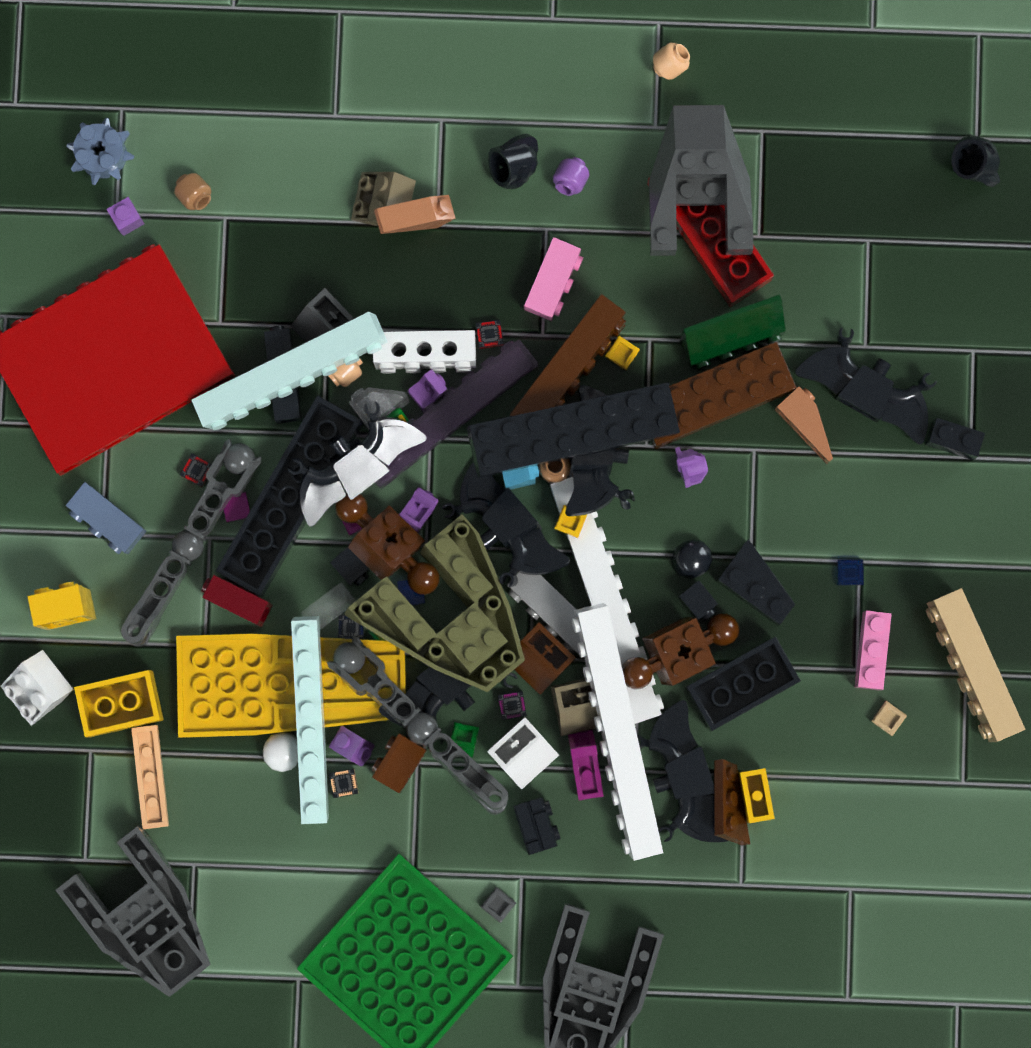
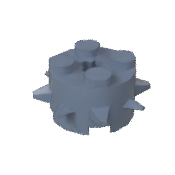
(107, 162)

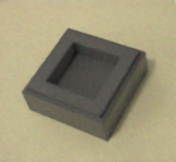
(498, 904)

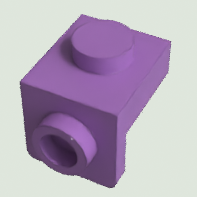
(428, 389)
(419, 509)
(352, 746)

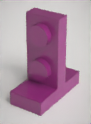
(585, 765)

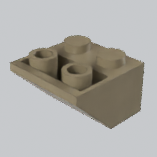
(378, 191)
(573, 706)

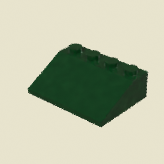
(733, 332)

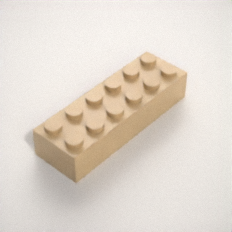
(974, 666)

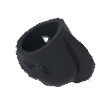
(976, 160)
(518, 161)

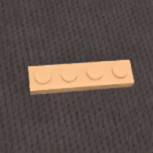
(150, 777)

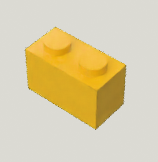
(756, 795)

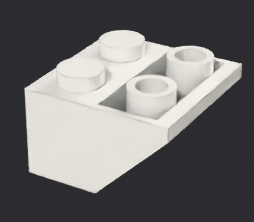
(36, 687)
(523, 753)

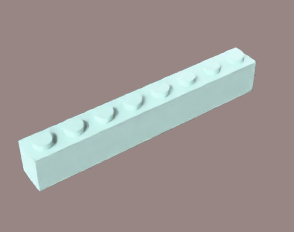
(289, 371)
(310, 719)

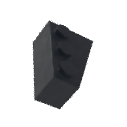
(756, 584)

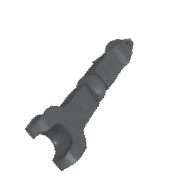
(189, 543)
(419, 726)

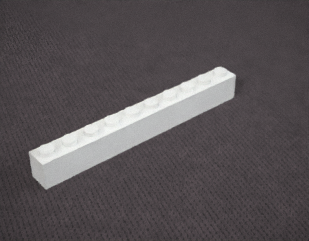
(604, 587)
(618, 731)

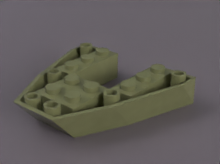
(476, 645)

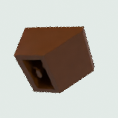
(543, 658)
(398, 763)

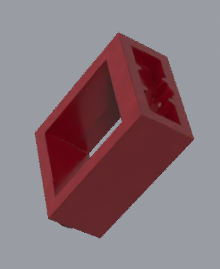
(236, 600)

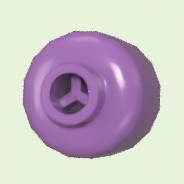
(571, 176)

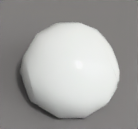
(281, 751)

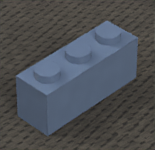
(105, 519)

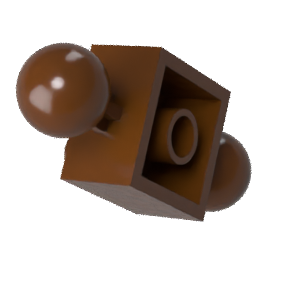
(387, 544)
(680, 636)

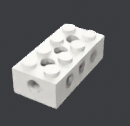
(437, 341)

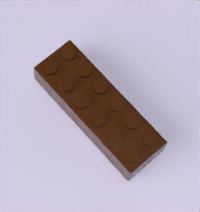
(574, 358)
(729, 391)

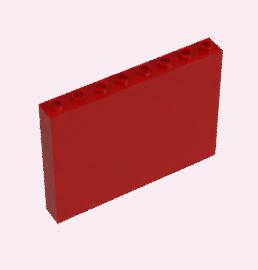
(110, 359)

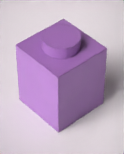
(125, 216)

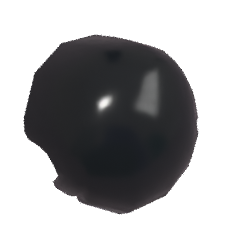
(691, 559)

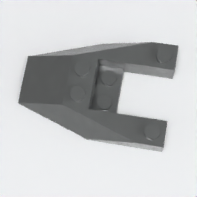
(699, 167)
(151, 929)
(587, 1003)

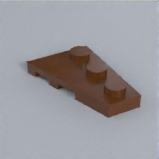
(729, 806)

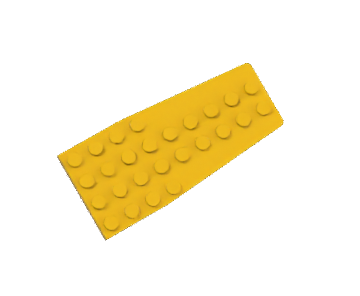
(248, 684)

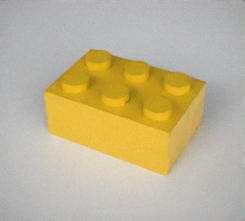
(62, 606)
(118, 703)

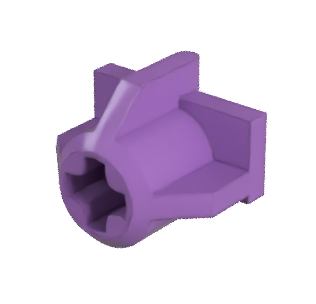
(691, 466)

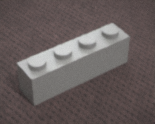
(548, 605)

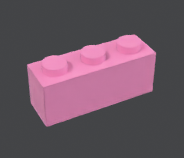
(553, 279)
(873, 650)

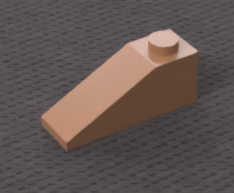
(415, 215)
(804, 418)

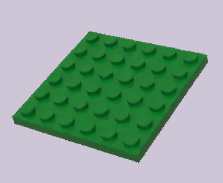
(404, 960)

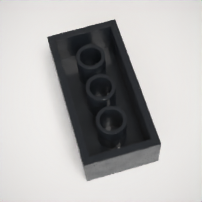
(743, 684)

